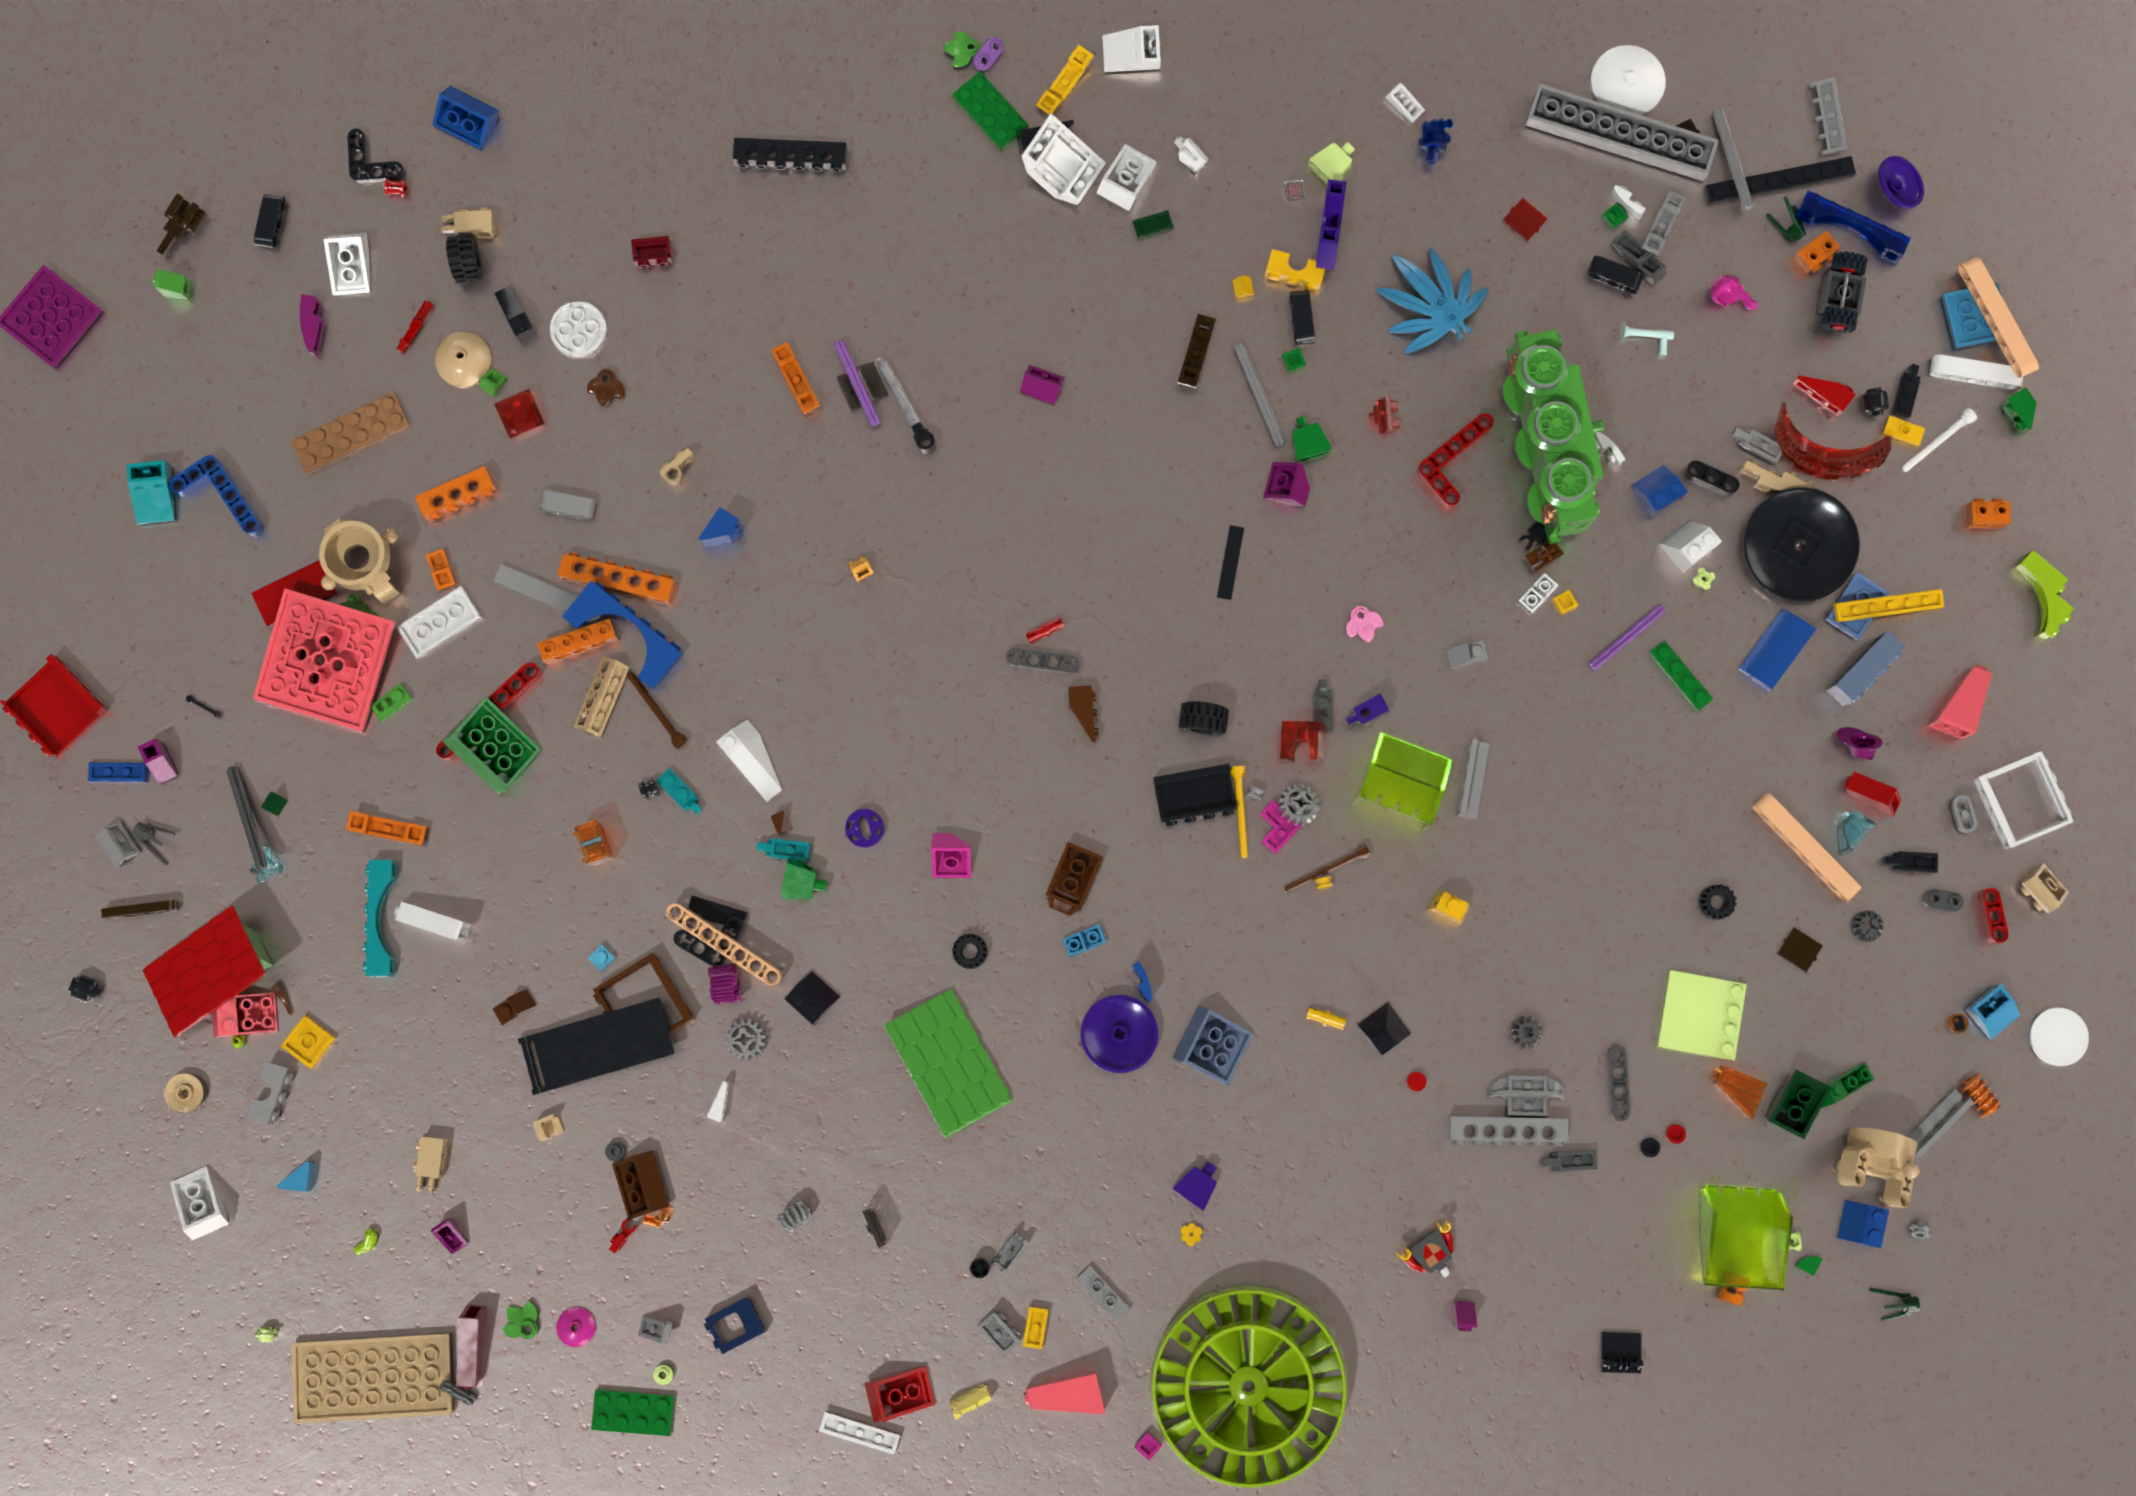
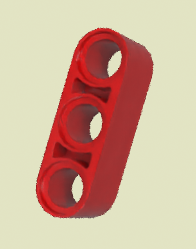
(1988, 924)

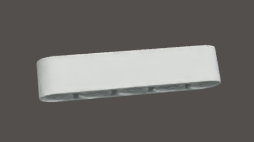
(1975, 372)

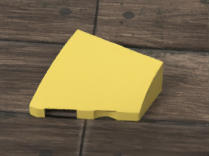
(970, 1400)

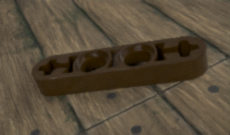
(139, 909)

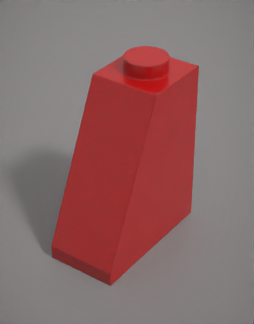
(1873, 793)

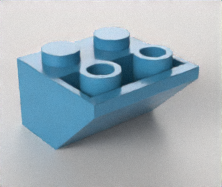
(1993, 1010)

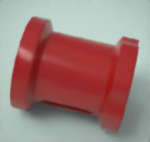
(388, 187)

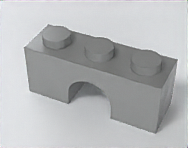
(277, 1077)

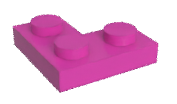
(1282, 829)

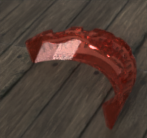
(1826, 461)

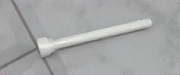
(1967, 417)

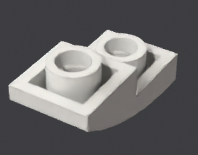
(1622, 196)
(1605, 444)
(1538, 593)

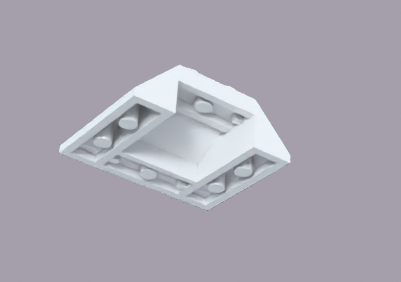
(1061, 162)

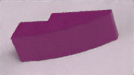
(311, 323)

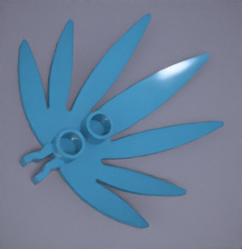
(1444, 309)

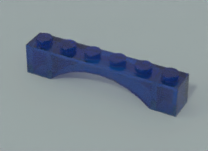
(1886, 241)

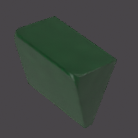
(274, 803)

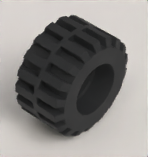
(463, 258)
(1203, 718)

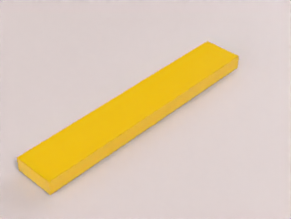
(1888, 605)

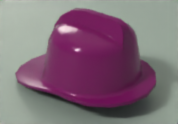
(1859, 742)

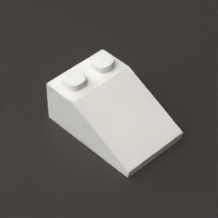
(1126, 177)
(348, 263)
(198, 1203)

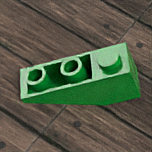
(1848, 1083)

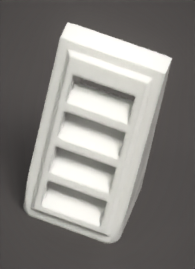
(1401, 107)
(718, 1106)

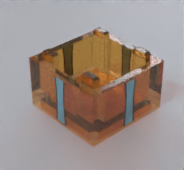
(593, 843)

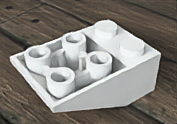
(1132, 49)

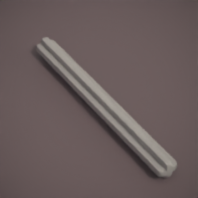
(1733, 159)
(1259, 394)

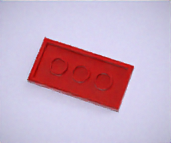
(305, 580)

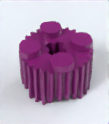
(724, 984)

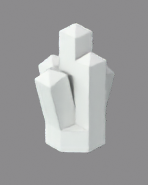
(1190, 154)

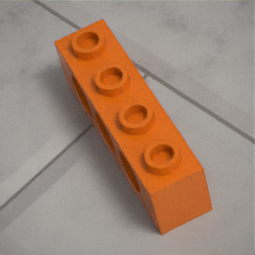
(427, 500)
(577, 641)

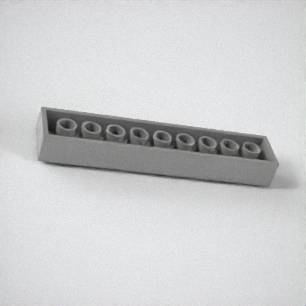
(1622, 132)

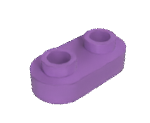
(986, 51)

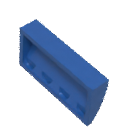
(1776, 649)

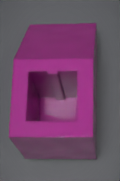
(157, 760)
(1464, 1315)

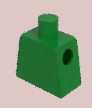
(1309, 441)
(800, 881)

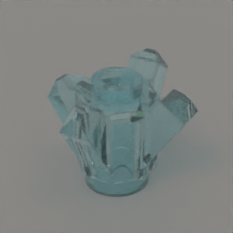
(274, 866)

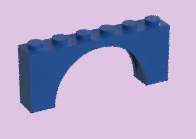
(596, 602)

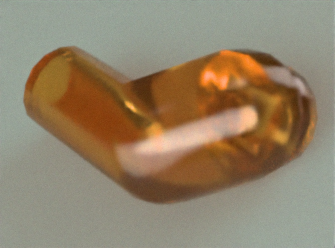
(658, 1221)

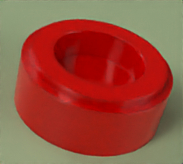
(1416, 1081)
(1675, 1134)

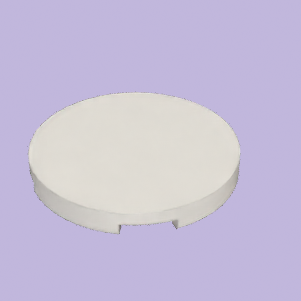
(578, 329)
(2058, 1036)

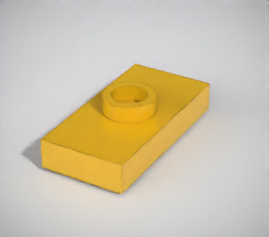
(1903, 431)

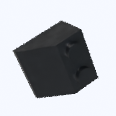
(812, 998)

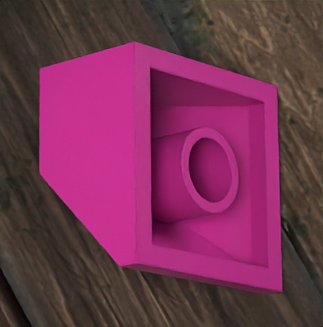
(950, 856)

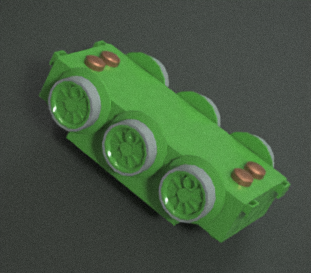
(1554, 435)

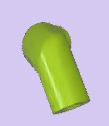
(239, 1040)
(368, 1242)

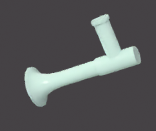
(1663, 335)

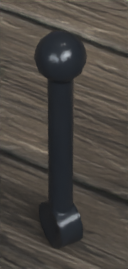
(217, 714)

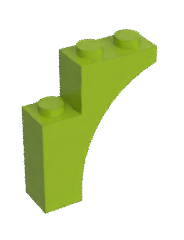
(2048, 585)

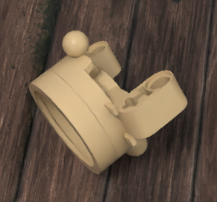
(339, 540)
(1881, 1156)

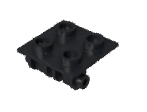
(1621, 1353)

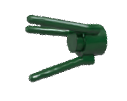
(1796, 230)
(1907, 1304)

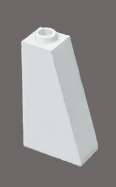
(432, 921)

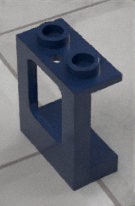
(749, 1319)

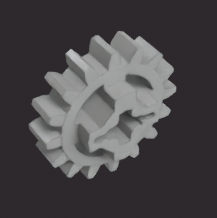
(1297, 805)
(744, 1031)

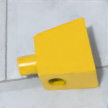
(1449, 906)

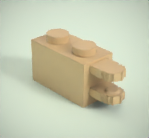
(478, 223)
(429, 1161)

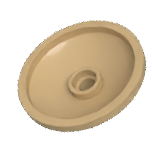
(470, 368)

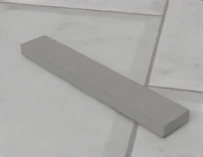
(536, 589)

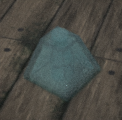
(1852, 830)

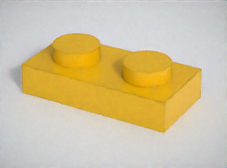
(1035, 1327)

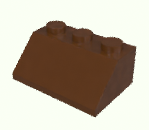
(640, 1185)

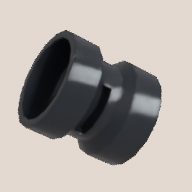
(980, 1268)

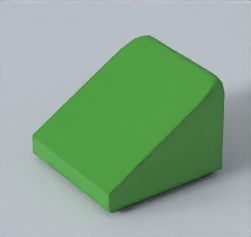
(492, 382)

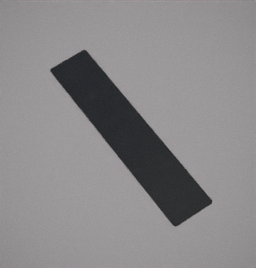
(1230, 562)

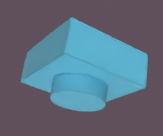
(601, 958)

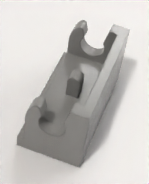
(1009, 1252)

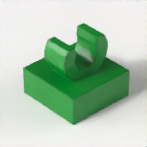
(1615, 216)

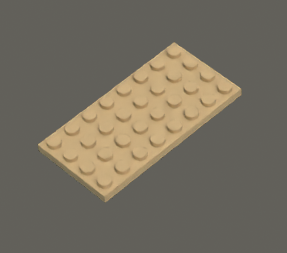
(371, 1378)

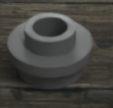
(621, 1151)

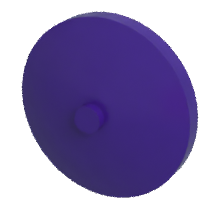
(1119, 1034)

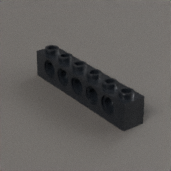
(763, 147)

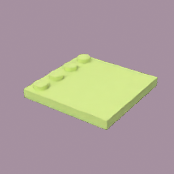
(1701, 1015)

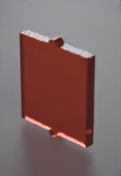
(1525, 219)

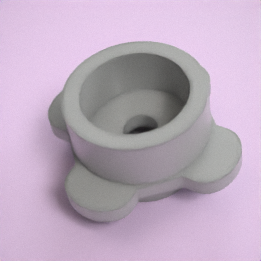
(1920, 1229)

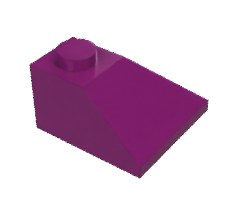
(1287, 484)

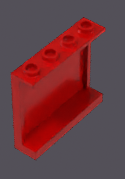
(54, 707)

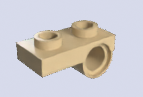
(682, 458)

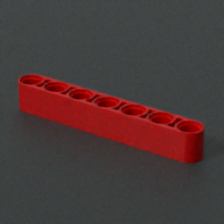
(512, 696)

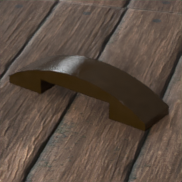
(1196, 351)

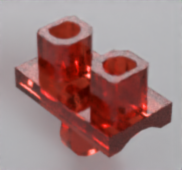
(1383, 417)

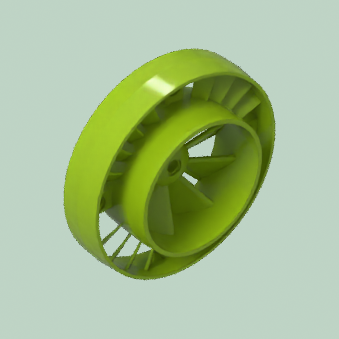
(1208, 1405)

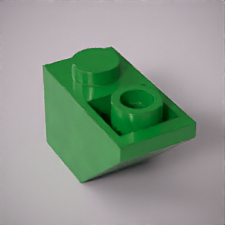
(2021, 409)

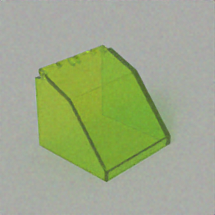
(1405, 777)
(1744, 1237)

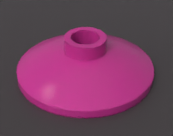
(585, 1323)

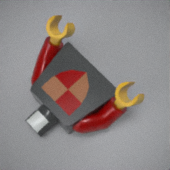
(1431, 1251)

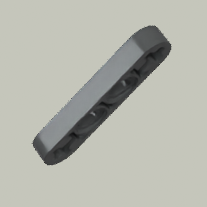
(1042, 664)
(1615, 1083)

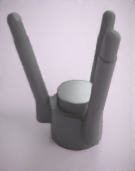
(144, 833)

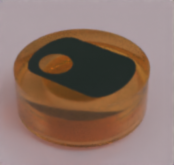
(1957, 1023)

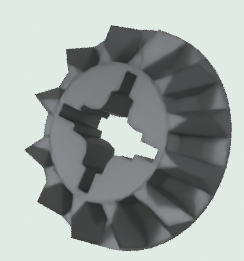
(1860, 930)

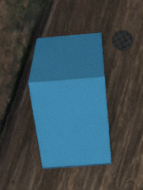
(300, 1179)

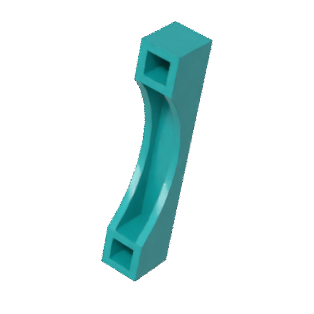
(380, 878)

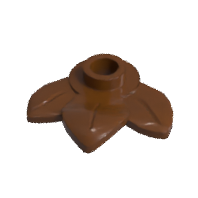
(606, 390)

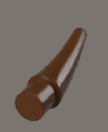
(280, 993)

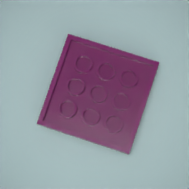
(49, 316)

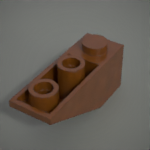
(1081, 705)

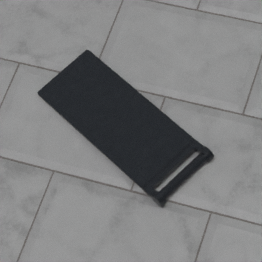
(598, 1045)

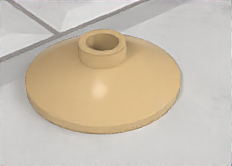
(174, 1093)

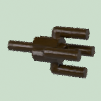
(178, 222)

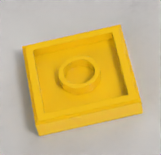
(308, 1042)

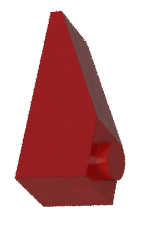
(1828, 393)

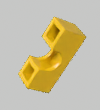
(1279, 268)

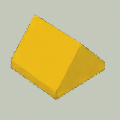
(1243, 287)

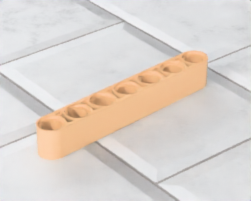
(1998, 317)
(1807, 847)
(718, 936)

